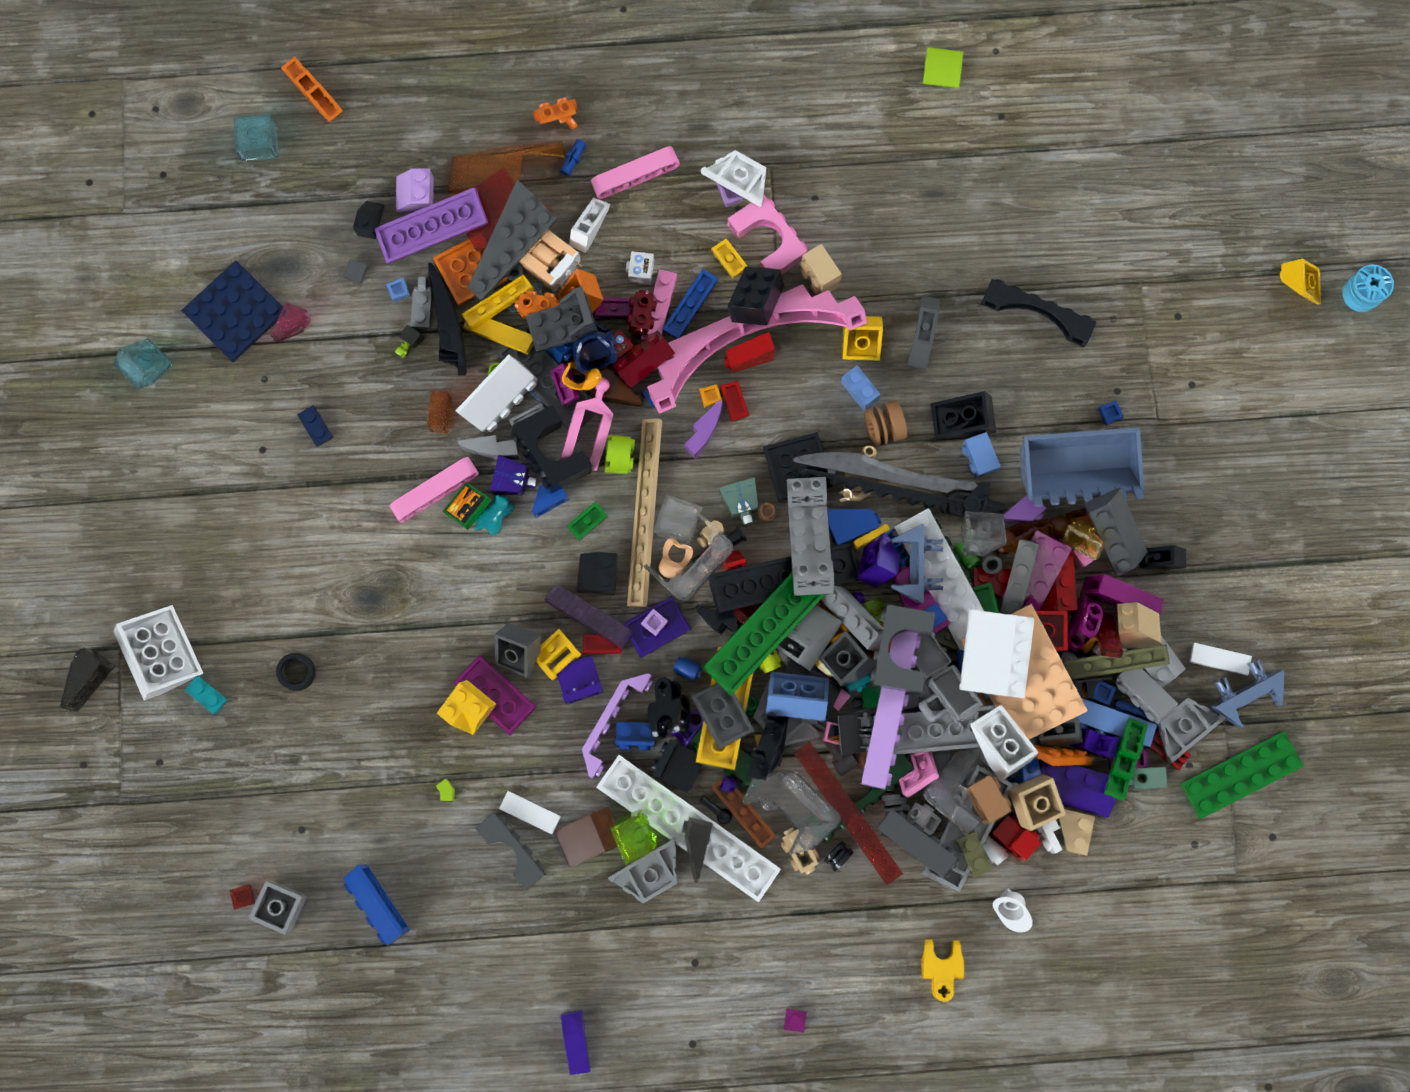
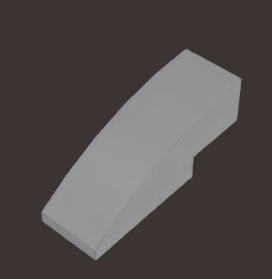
(490, 447)

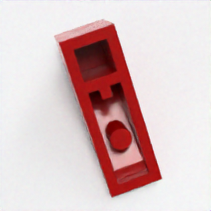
(734, 561)

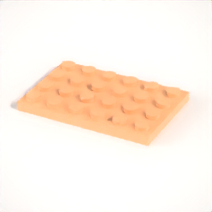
(1049, 689)

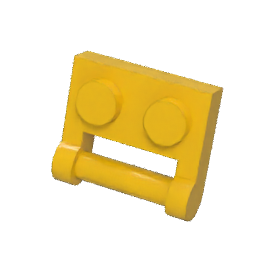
(552, 649)

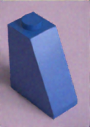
(851, 524)

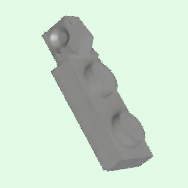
(421, 305)

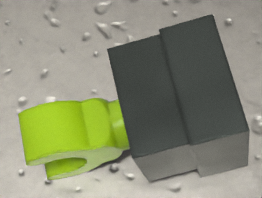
(411, 338)

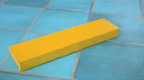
(496, 302)
(503, 335)

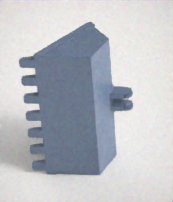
(1081, 465)

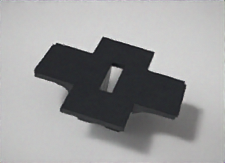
(1087, 686)

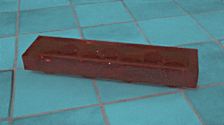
(1109, 638)

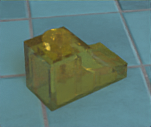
(1083, 539)

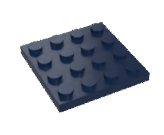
(234, 311)

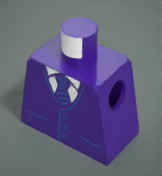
(511, 478)

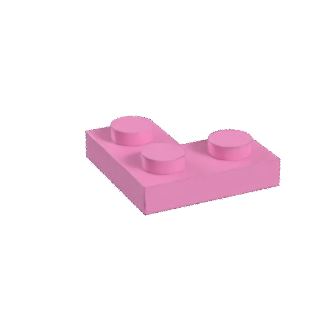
(923, 773)

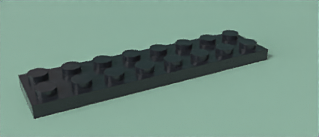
(756, 582)

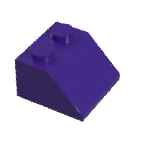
(879, 562)

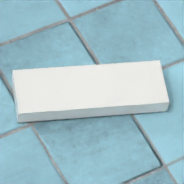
(1220, 659)
(530, 812)

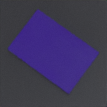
(644, 640)

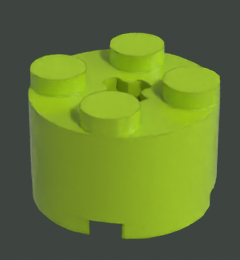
(618, 454)

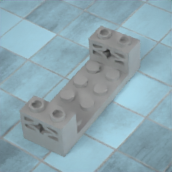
(809, 536)
(942, 734)
(951, 833)

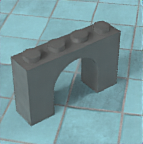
(896, 621)

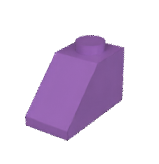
(1024, 511)

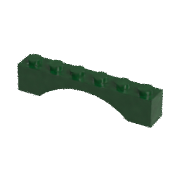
(899, 770)

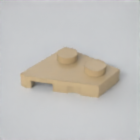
(1076, 831)

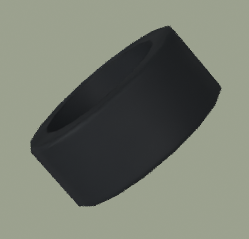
(280, 671)

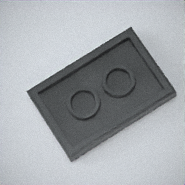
(722, 715)

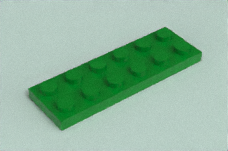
(1241, 775)

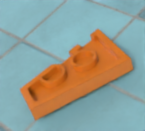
(1063, 756)

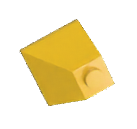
(1302, 278)

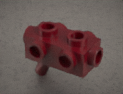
(640, 317)

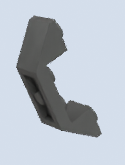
(924, 332)

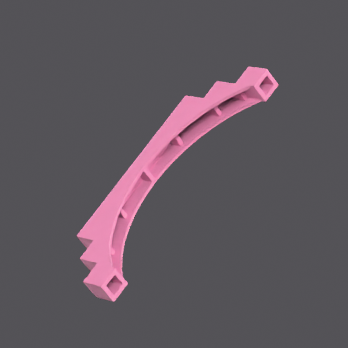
(694, 348)

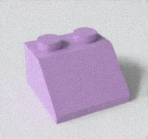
(414, 190)

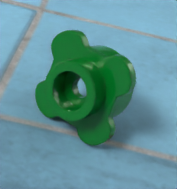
(753, 702)

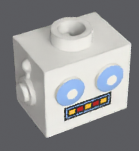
(640, 268)

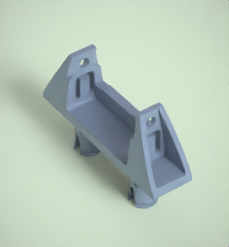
(919, 545)
(1263, 683)

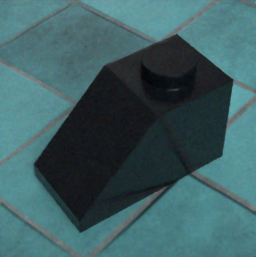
(367, 219)
(1164, 558)

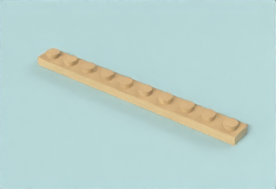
(644, 512)

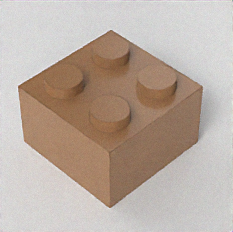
(988, 799)

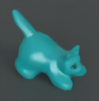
(493, 515)

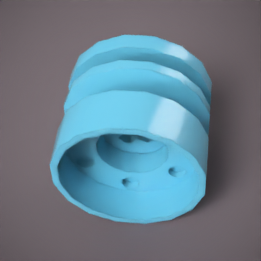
(1361, 295)

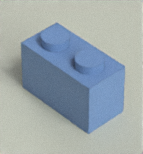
(860, 388)
(981, 455)

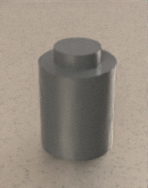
(991, 562)

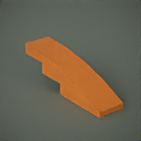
(311, 89)

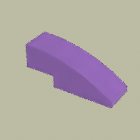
(704, 430)

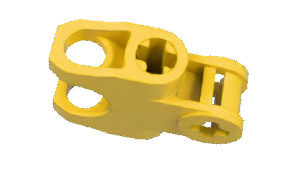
(942, 971)

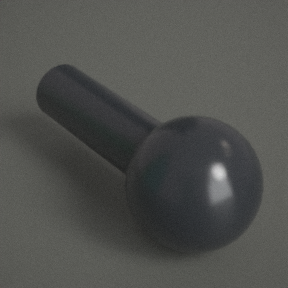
(724, 815)

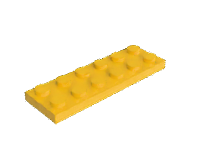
(727, 756)

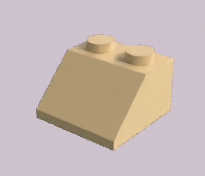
(1138, 626)

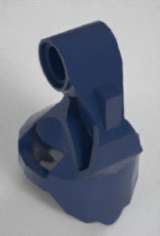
(593, 347)

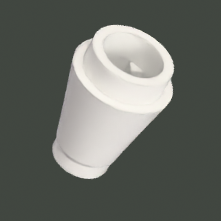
(995, 851)

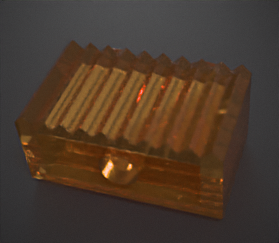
(439, 411)

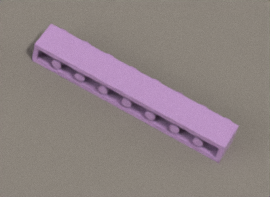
(889, 716)

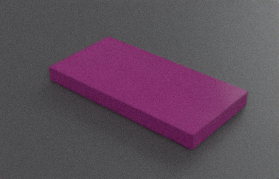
(511, 705)

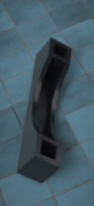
(1073, 326)

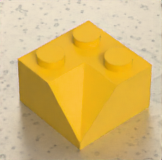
(466, 707)

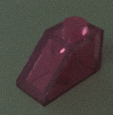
(290, 322)

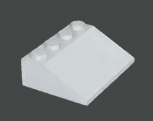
(497, 394)
(157, 651)
(997, 653)

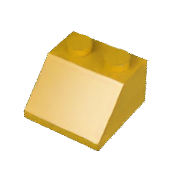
(863, 341)

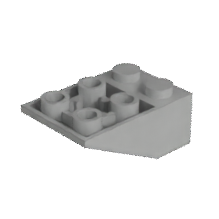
(810, 637)

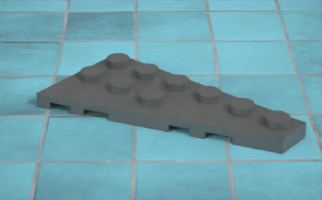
(516, 232)

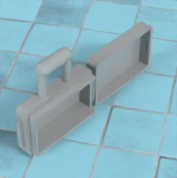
(945, 682)

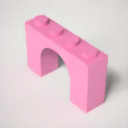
(753, 216)

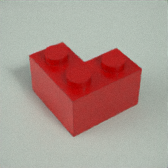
(1017, 841)

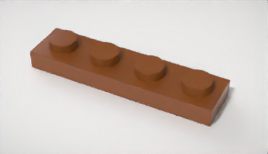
(745, 815)

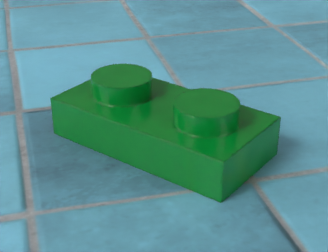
(587, 521)

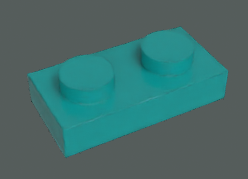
(206, 695)

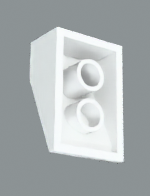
(1003, 742)

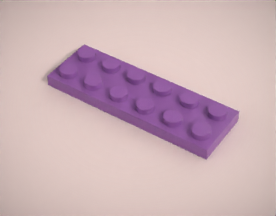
(431, 225)

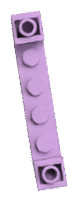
(640, 684)

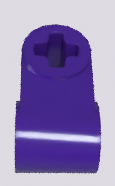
(692, 730)

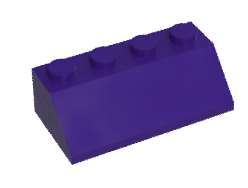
(1080, 788)

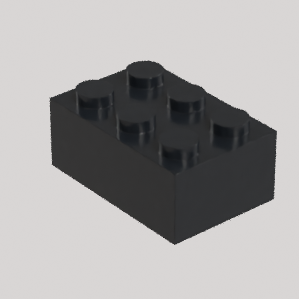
(756, 295)

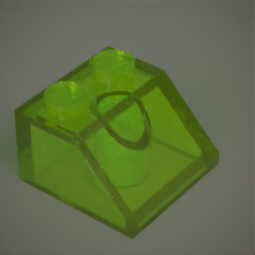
(634, 836)

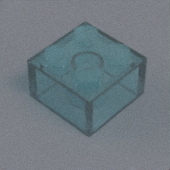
(255, 137)

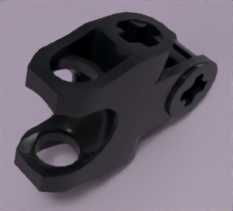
(720, 621)
(668, 706)

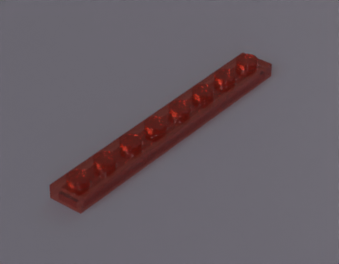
(850, 815)

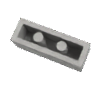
(1146, 694)

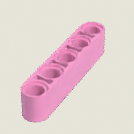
(635, 172)
(434, 489)

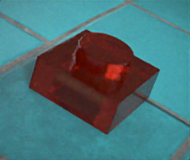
(242, 896)

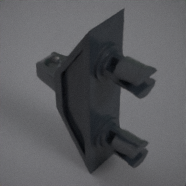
(770, 748)

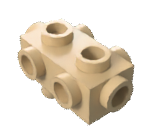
(788, 840)

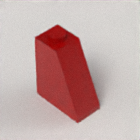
(750, 353)

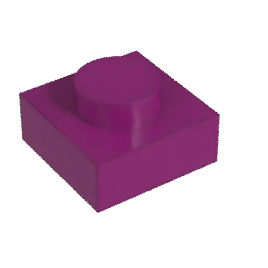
(795, 1020)

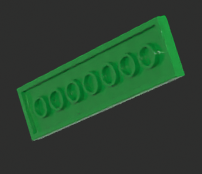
(759, 636)

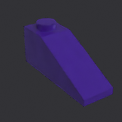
(575, 1042)

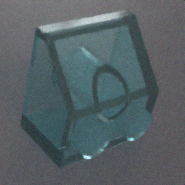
(142, 363)

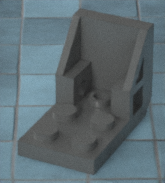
(563, 322)

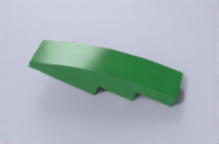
(1125, 759)

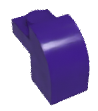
(1098, 744)

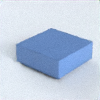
(398, 289)

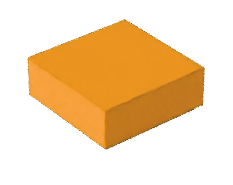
(710, 395)

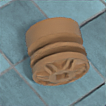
(889, 422)

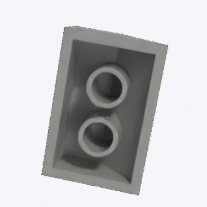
(1165, 673)

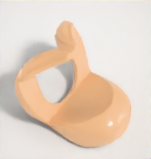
(670, 568)

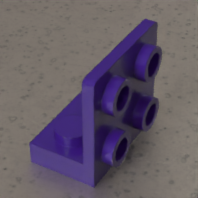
(579, 680)

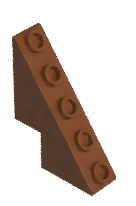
(618, 391)

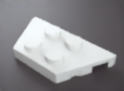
(739, 175)

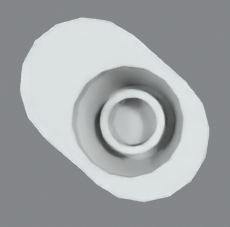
(1013, 911)

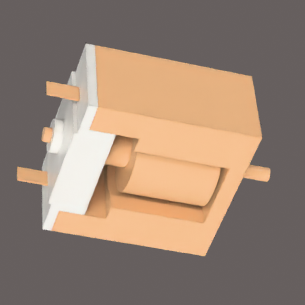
(546, 256)

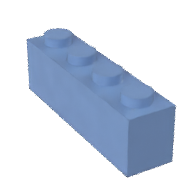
(1111, 722)

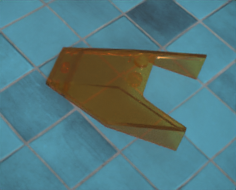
(475, 167)

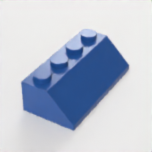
(376, 904)

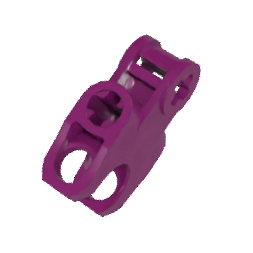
(1085, 621)

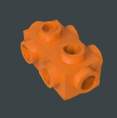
(561, 111)
(536, 303)

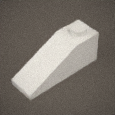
(588, 225)

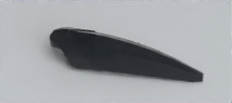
(450, 334)

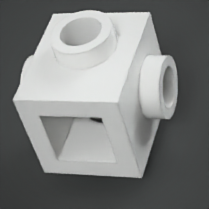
(924, 817)

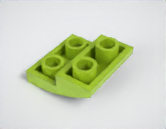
(943, 67)

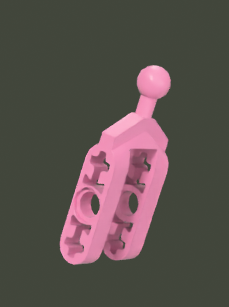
(597, 406)

